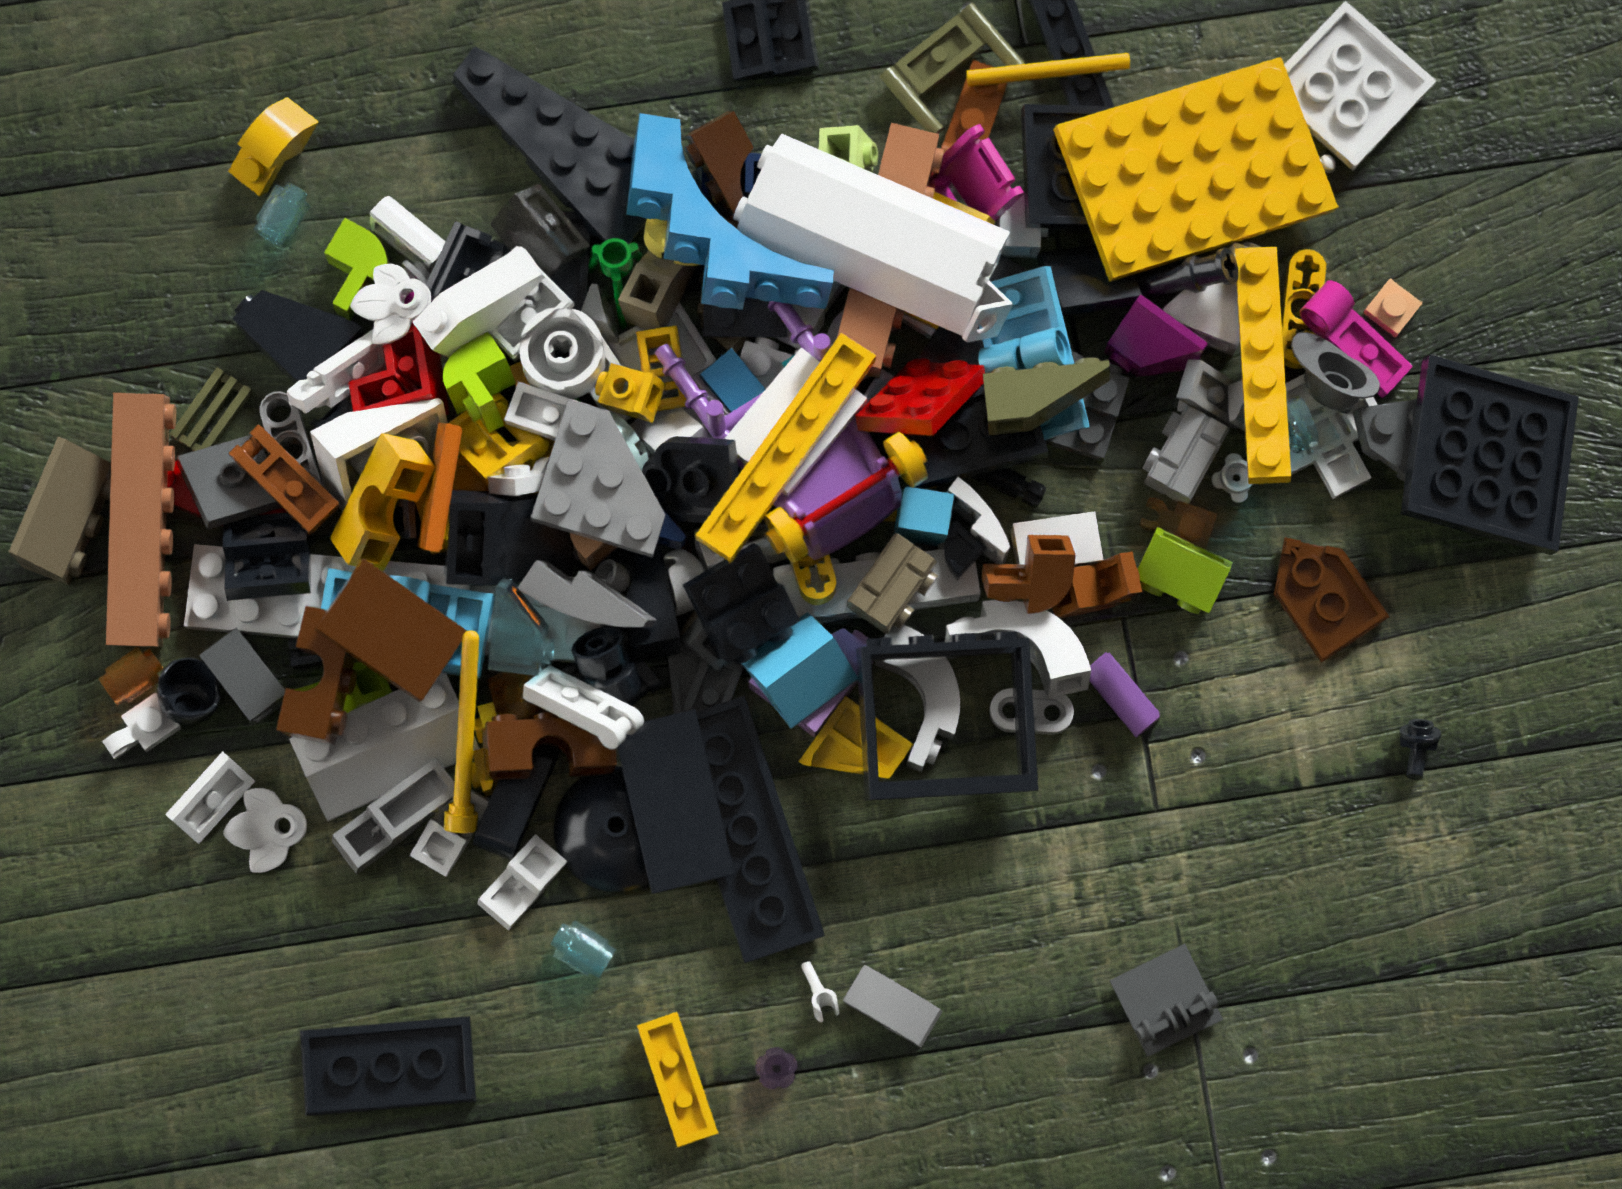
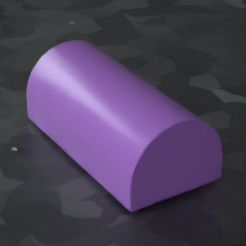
(1123, 695)

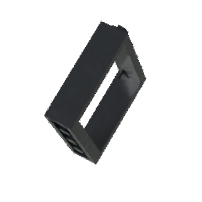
(960, 645)

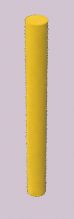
(1048, 69)

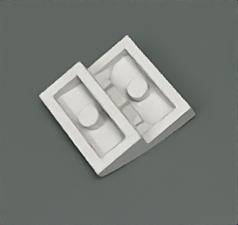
(985, 524)

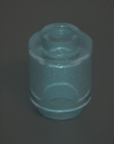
(282, 213)
(582, 948)

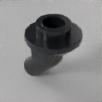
(1419, 736)

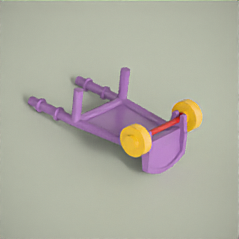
(846, 488)

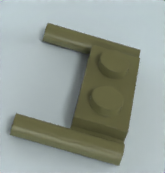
(940, 57)

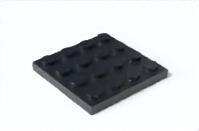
(1489, 455)

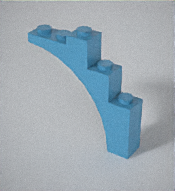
(699, 235)

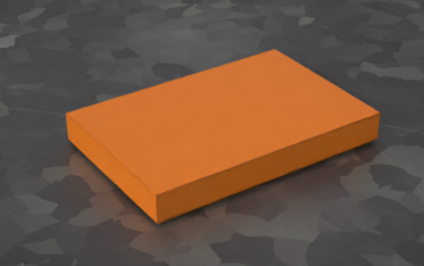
(439, 487)

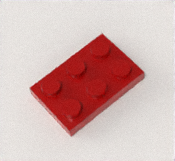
(920, 397)

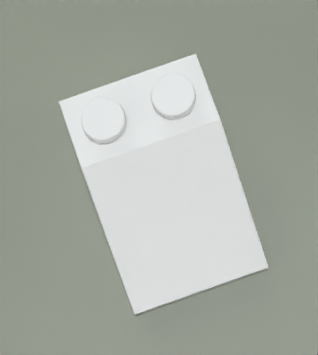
(348, 440)

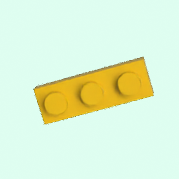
(677, 1079)

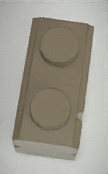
(892, 585)

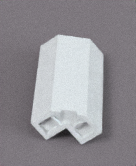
(871, 233)

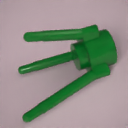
(615, 262)

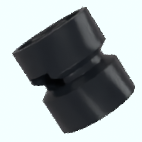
(606, 662)

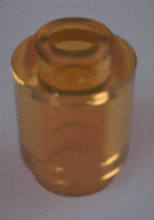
(131, 675)

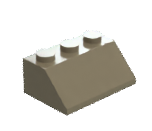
(63, 513)

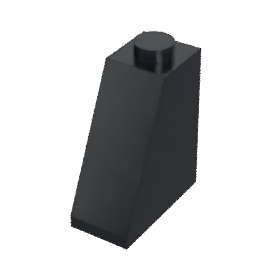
(292, 333)

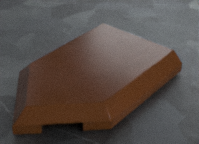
(1325, 597)

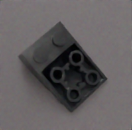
(495, 539)

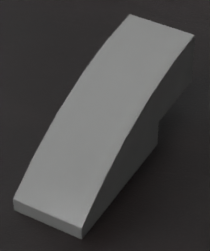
(583, 597)
(394, 816)

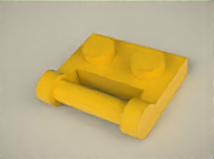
(488, 452)

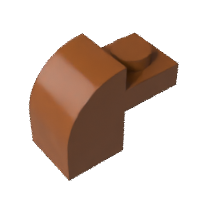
(1040, 580)
(1101, 586)

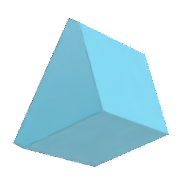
(801, 670)

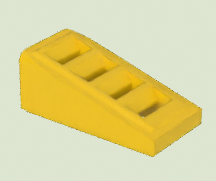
(654, 339)

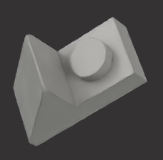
(1205, 391)

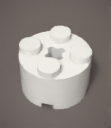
(565, 331)

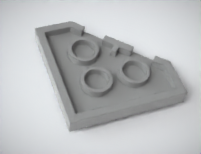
(597, 485)

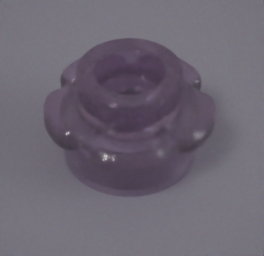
(773, 1057)

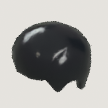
(188, 691)

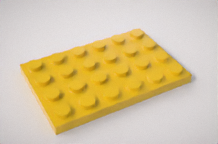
(1195, 168)

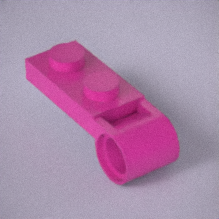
(1332, 317)

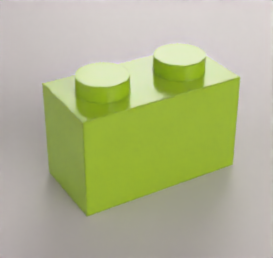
(1183, 571)

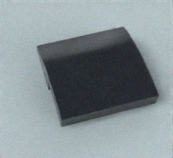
(769, 38)
(1083, 281)
(266, 557)

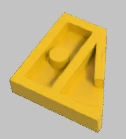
(840, 744)

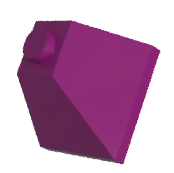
(1152, 342)

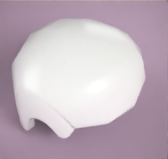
(681, 568)

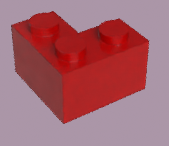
(411, 376)

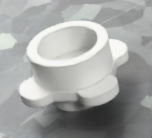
(1224, 480)

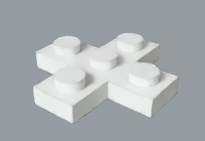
(1335, 455)

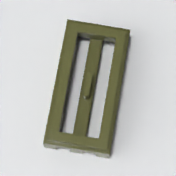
(198, 403)

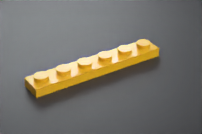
(1262, 366)
(785, 447)

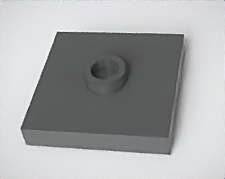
(221, 486)

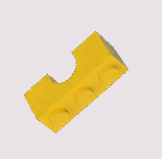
(366, 525)

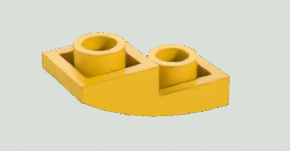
(486, 713)

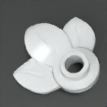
(385, 303)
(259, 829)

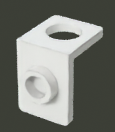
(989, 314)

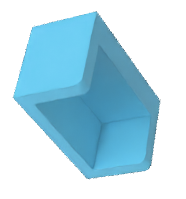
(924, 516)

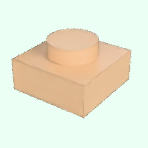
(1392, 308)

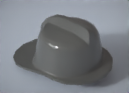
(1331, 374)

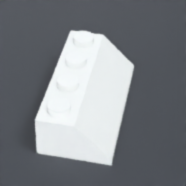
(381, 748)

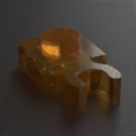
(1185, 521)

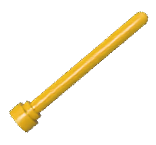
(461, 813)

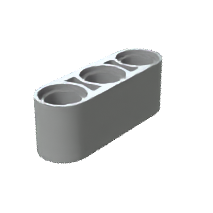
(289, 431)

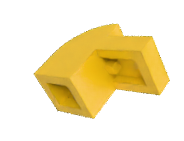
(269, 142)

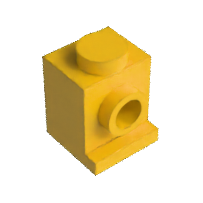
(638, 401)

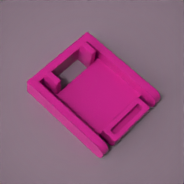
(977, 175)

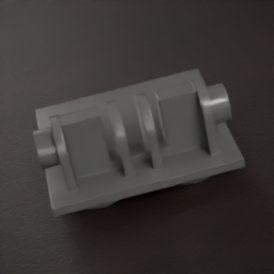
(1166, 1000)

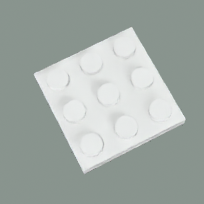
(1354, 85)

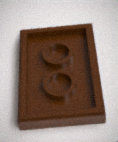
(391, 630)

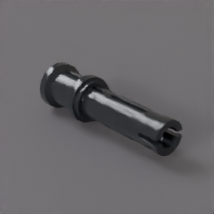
(1193, 275)

